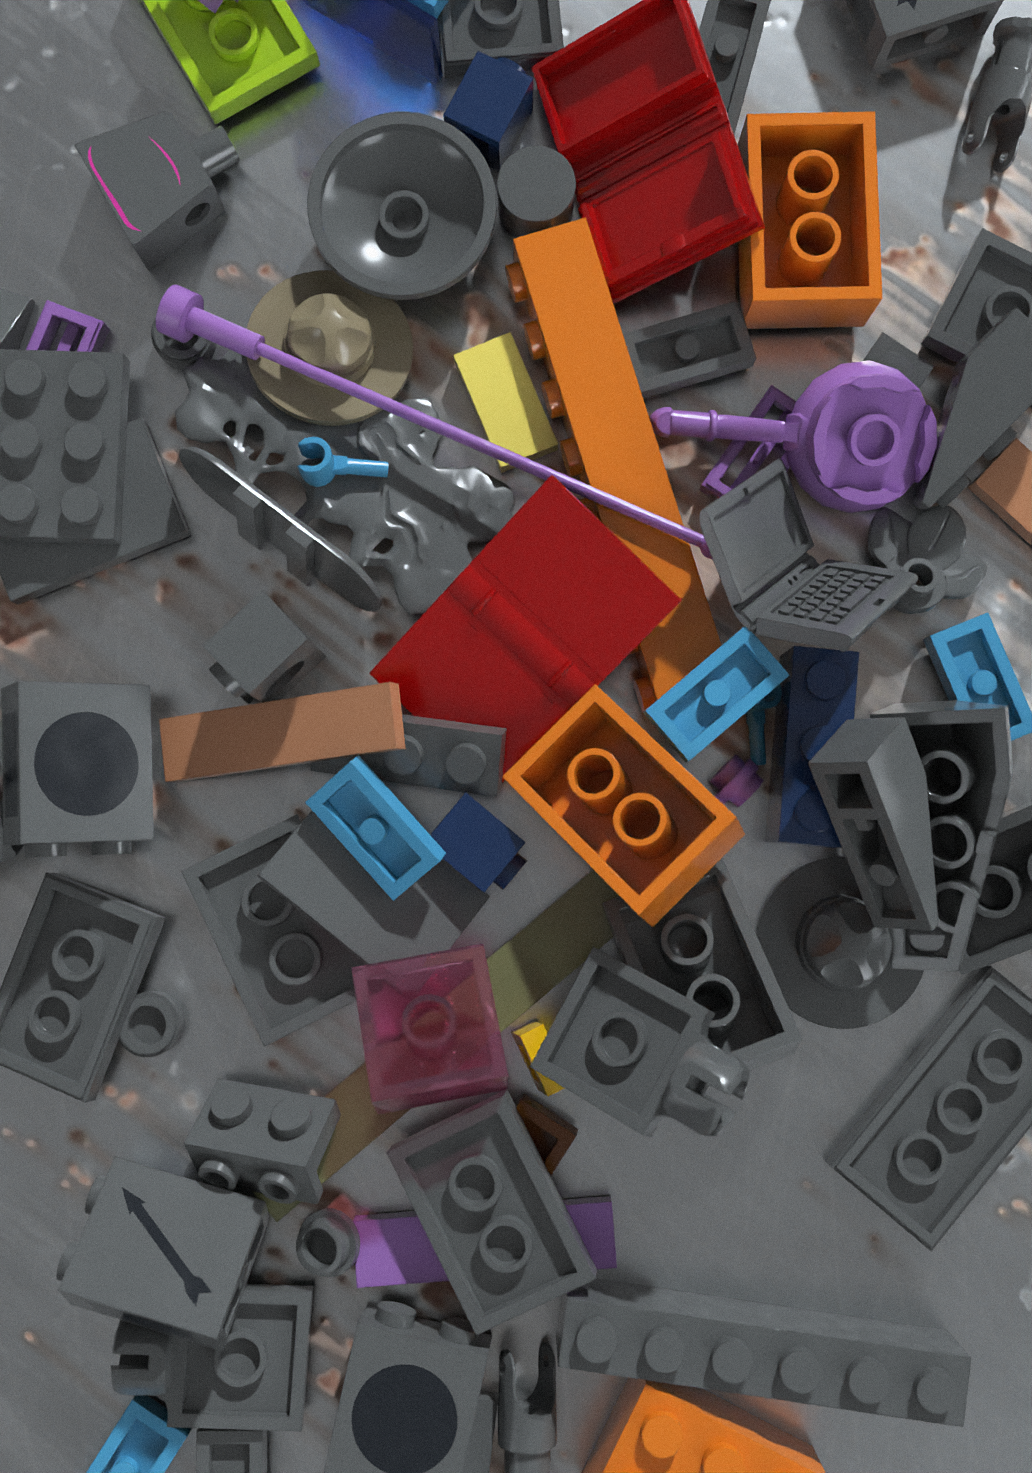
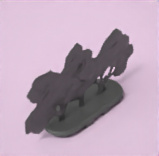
(418, 506)

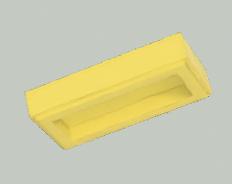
(505, 399)

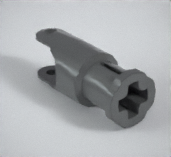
(1004, 93)
(527, 1426)

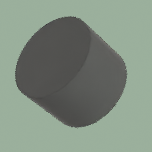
(535, 190)

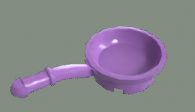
(850, 440)

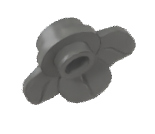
(929, 549)

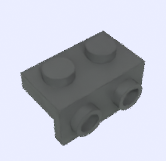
(262, 1140)

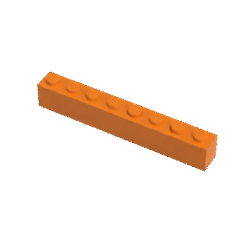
(609, 433)

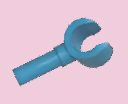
(333, 464)
(755, 720)

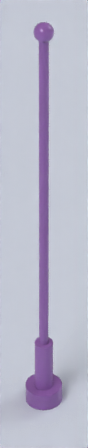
(183, 315)

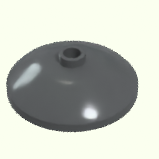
(397, 171)

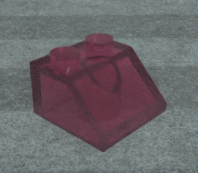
(429, 1029)

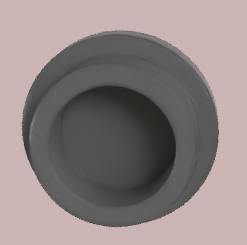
(328, 1243)

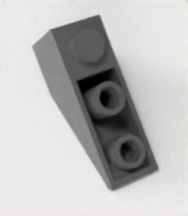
(982, 402)

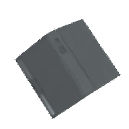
(772, 580)

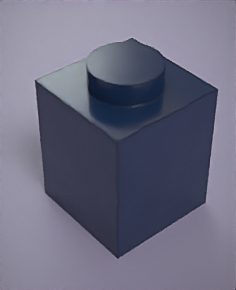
(492, 106)
(479, 844)

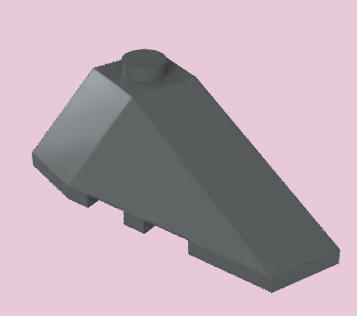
(968, 782)

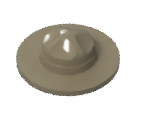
(334, 329)

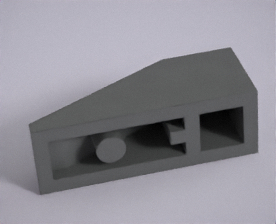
(882, 818)

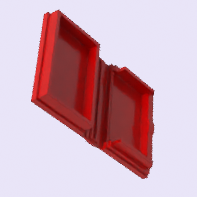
(648, 144)
(529, 624)

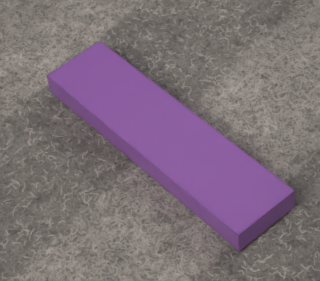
(399, 1252)

